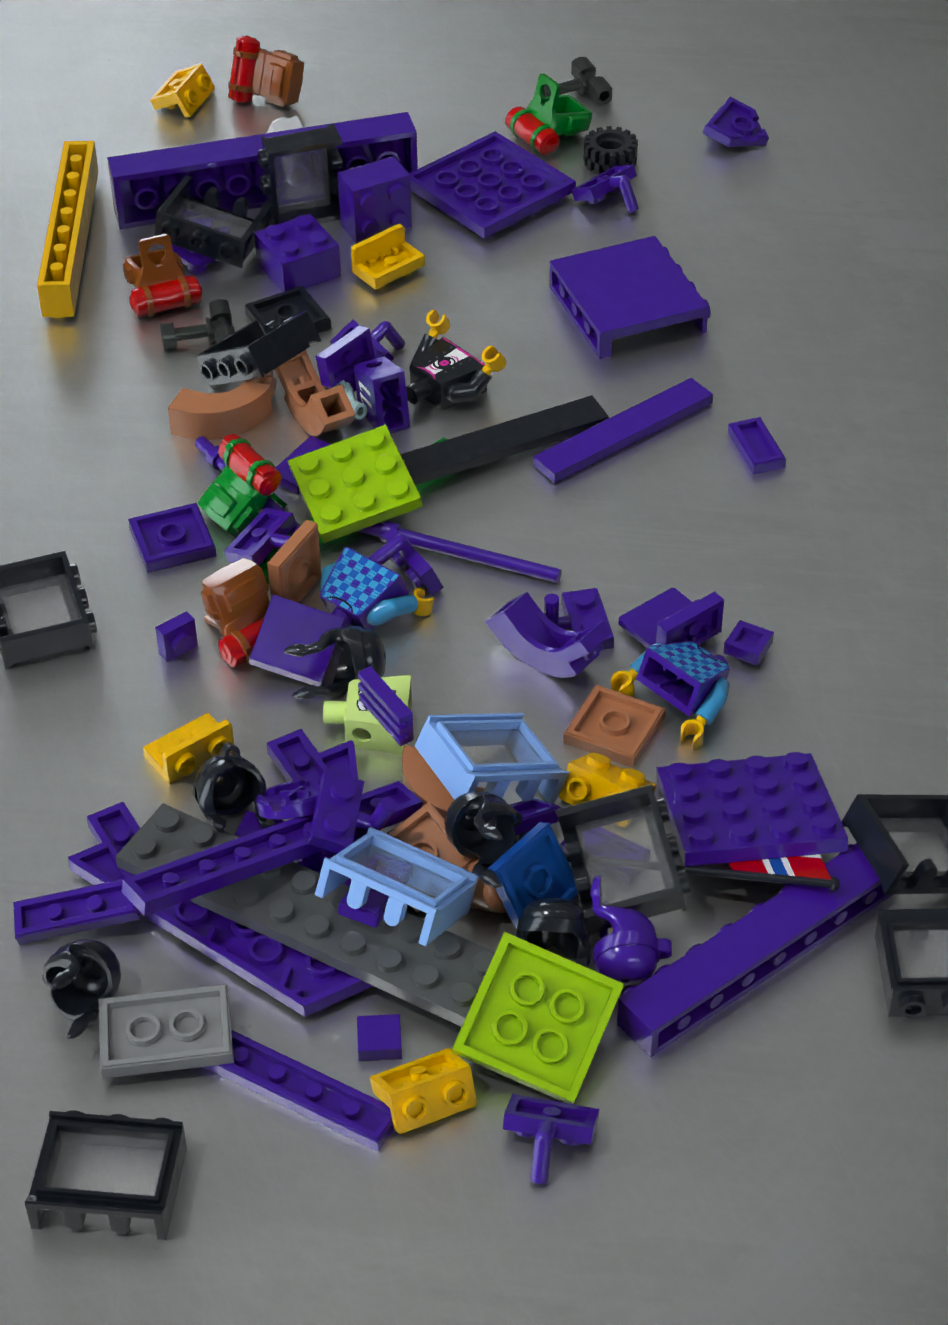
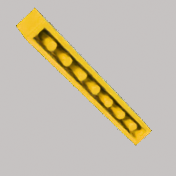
(68, 230)

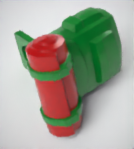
(548, 118)
(241, 487)

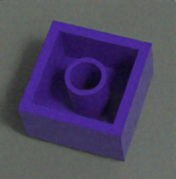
(374, 198)
(297, 253)

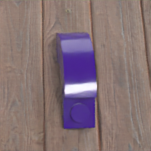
(543, 644)

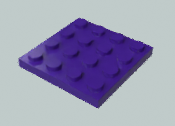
(490, 184)
(750, 809)

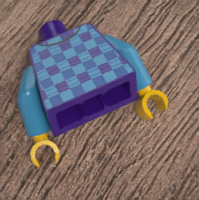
(368, 592)
(685, 678)

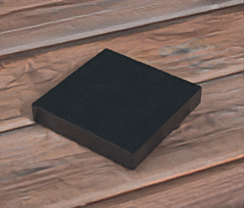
(287, 305)

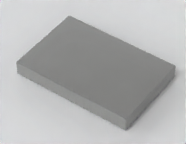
(165, 1031)

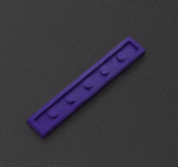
(622, 430)
(308, 1092)

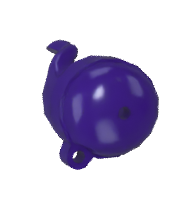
(632, 948)

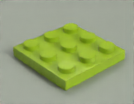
(355, 483)
(537, 1018)

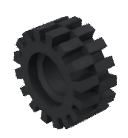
(609, 149)

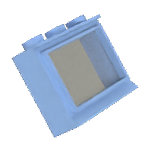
(490, 750)
(405, 876)

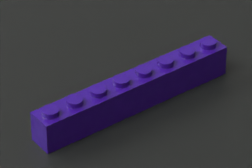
(747, 953)

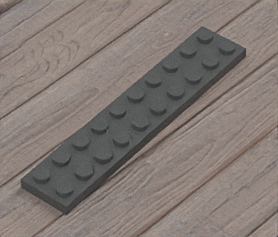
(285, 908)

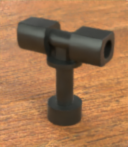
(585, 82)
(216, 327)

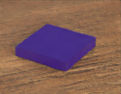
(172, 537)
(292, 624)

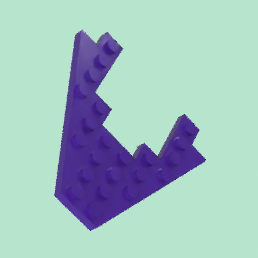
(269, 965)

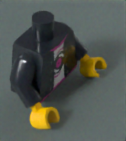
(446, 372)

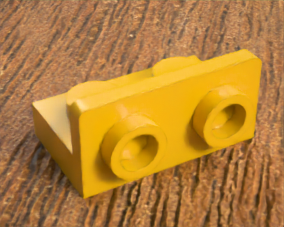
(185, 89)
(188, 747)
(425, 1089)

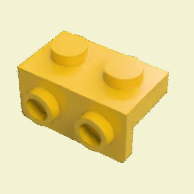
(385, 257)
(596, 778)

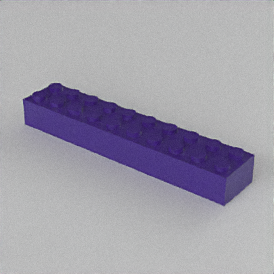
(148, 178)

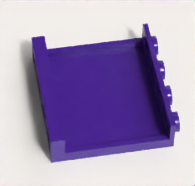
(625, 292)

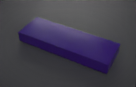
(72, 912)

